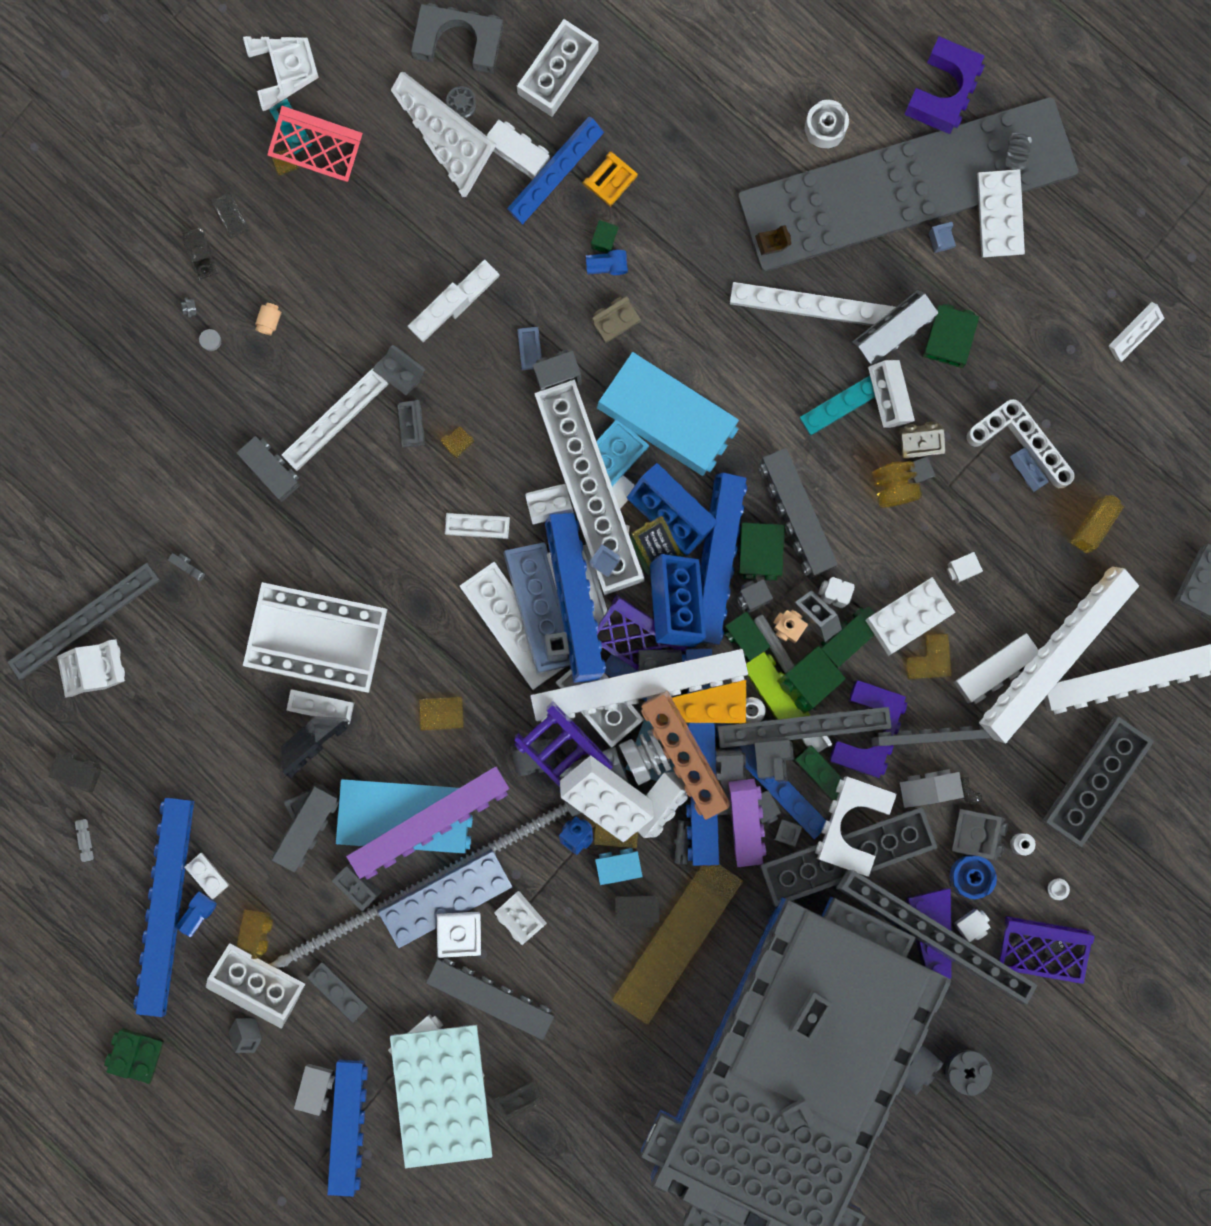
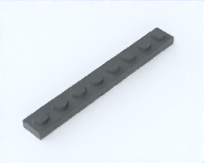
(83, 621)
(804, 727)

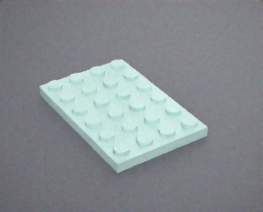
(441, 1096)

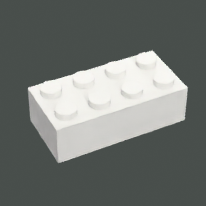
(557, 67)
(610, 724)
(606, 799)

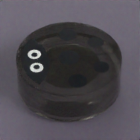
(1056, 947)

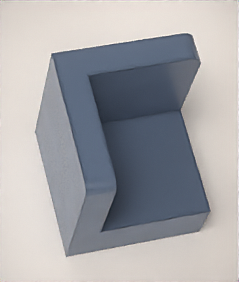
(942, 237)
(605, 560)

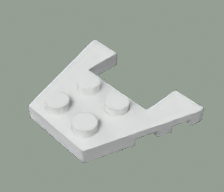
(291, 63)

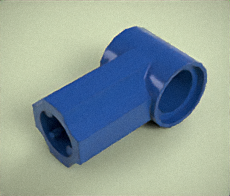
(613, 263)
(199, 909)

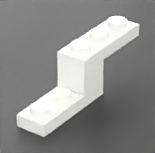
(453, 301)

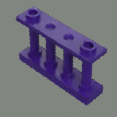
(569, 731)

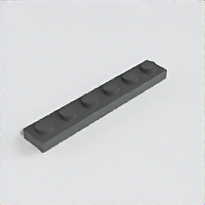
(927, 736)

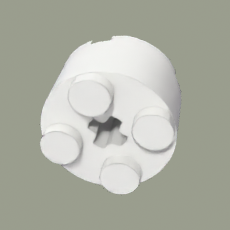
(837, 120)

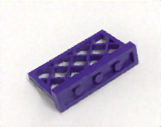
(636, 616)
(1047, 931)

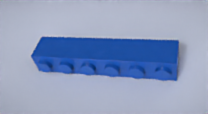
(346, 1128)

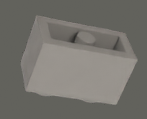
(314, 1089)

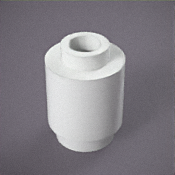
(1016, 841)

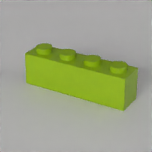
(764, 679)

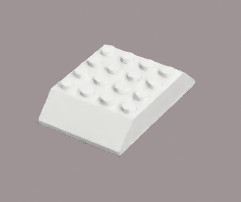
(315, 637)

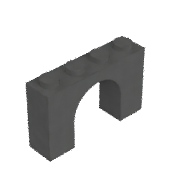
(436, 20)

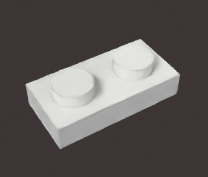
(207, 876)

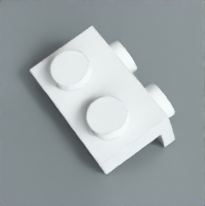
(520, 918)

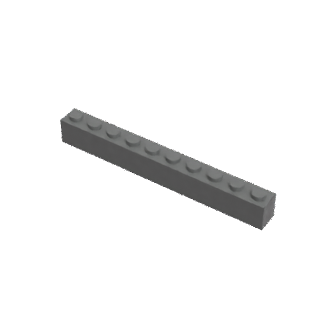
(936, 937)

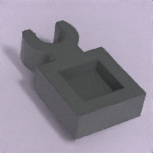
(183, 563)

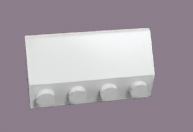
(265, 994)

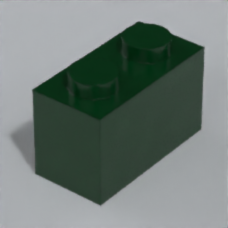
(746, 636)

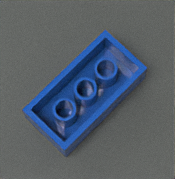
(661, 495)
(677, 601)

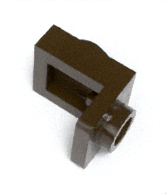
(773, 240)

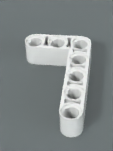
(1025, 439)

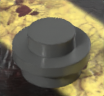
(188, 307)

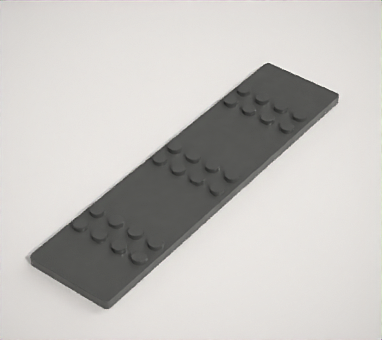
(903, 183)

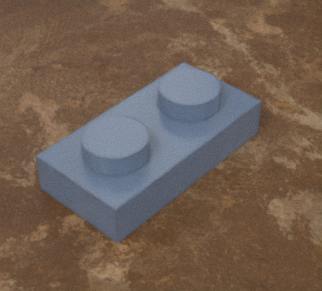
(1029, 469)

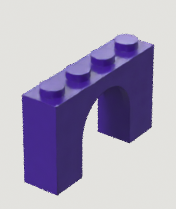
(963, 66)
(870, 760)

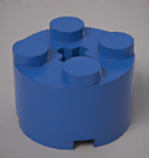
(983, 871)

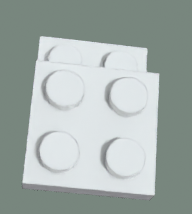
(91, 668)

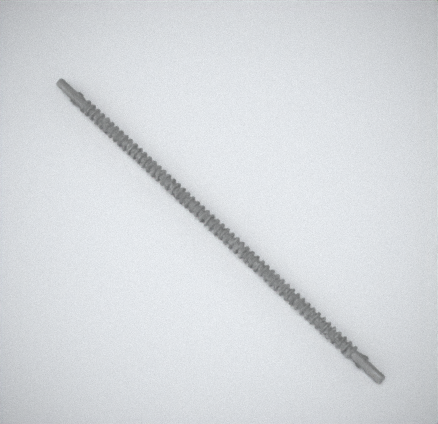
(283, 961)

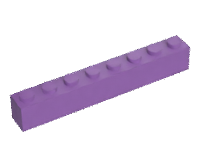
(427, 823)

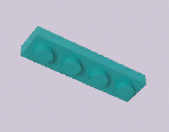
(838, 406)

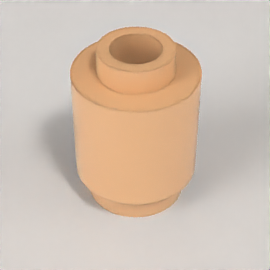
(268, 318)

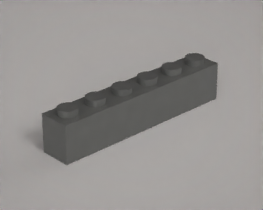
(490, 998)

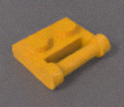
(615, 183)

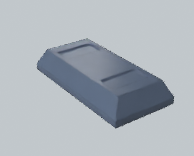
(529, 347)

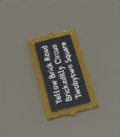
(655, 540)

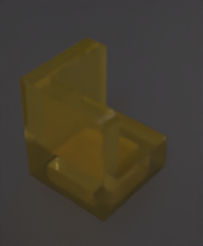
(457, 442)

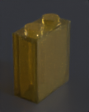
(1097, 523)

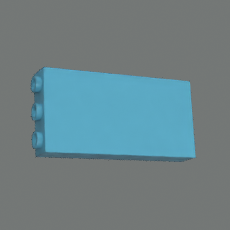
(668, 414)
(377, 807)

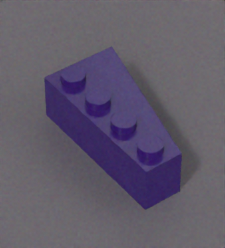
(937, 907)

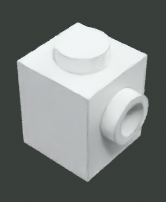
(973, 925)

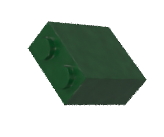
(951, 336)
(761, 551)
(811, 680)

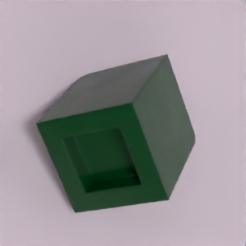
(604, 237)

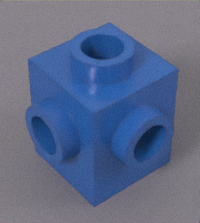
(576, 835)

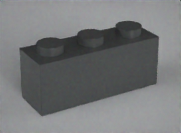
(269, 468)

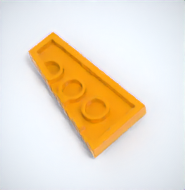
(713, 705)

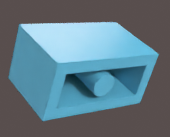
(618, 867)

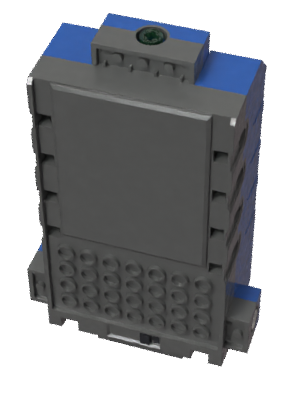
(729, 1141)

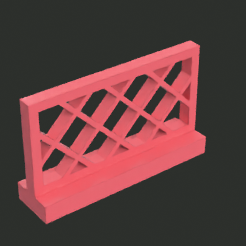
(315, 125)

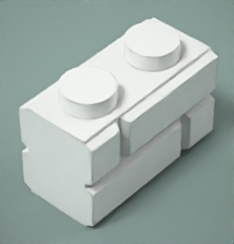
(836, 592)

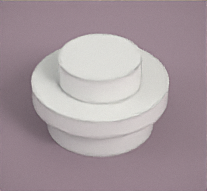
(1058, 889)

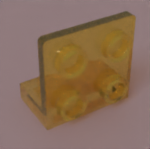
(254, 933)

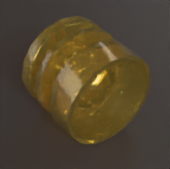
(896, 484)

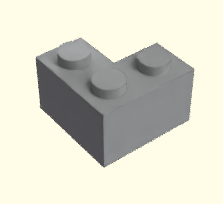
(934, 788)

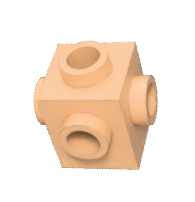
(794, 619)

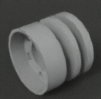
(645, 757)

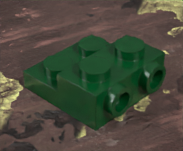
(133, 1056)

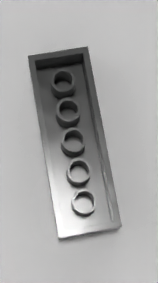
(797, 513)
(1097, 781)

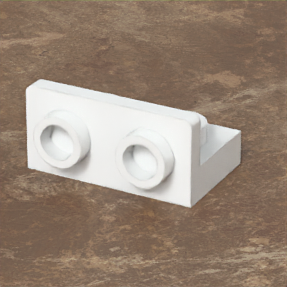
(548, 501)

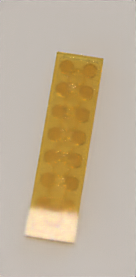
(677, 941)

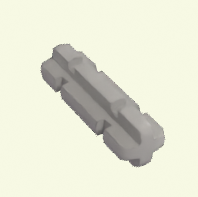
(84, 840)

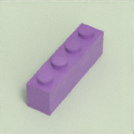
(746, 823)

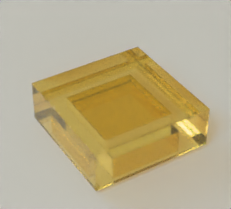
(281, 166)

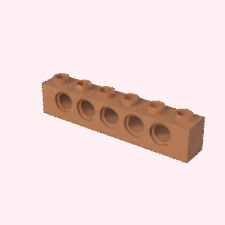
(665, 705)

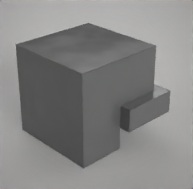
(772, 759)

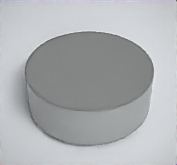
(210, 340)

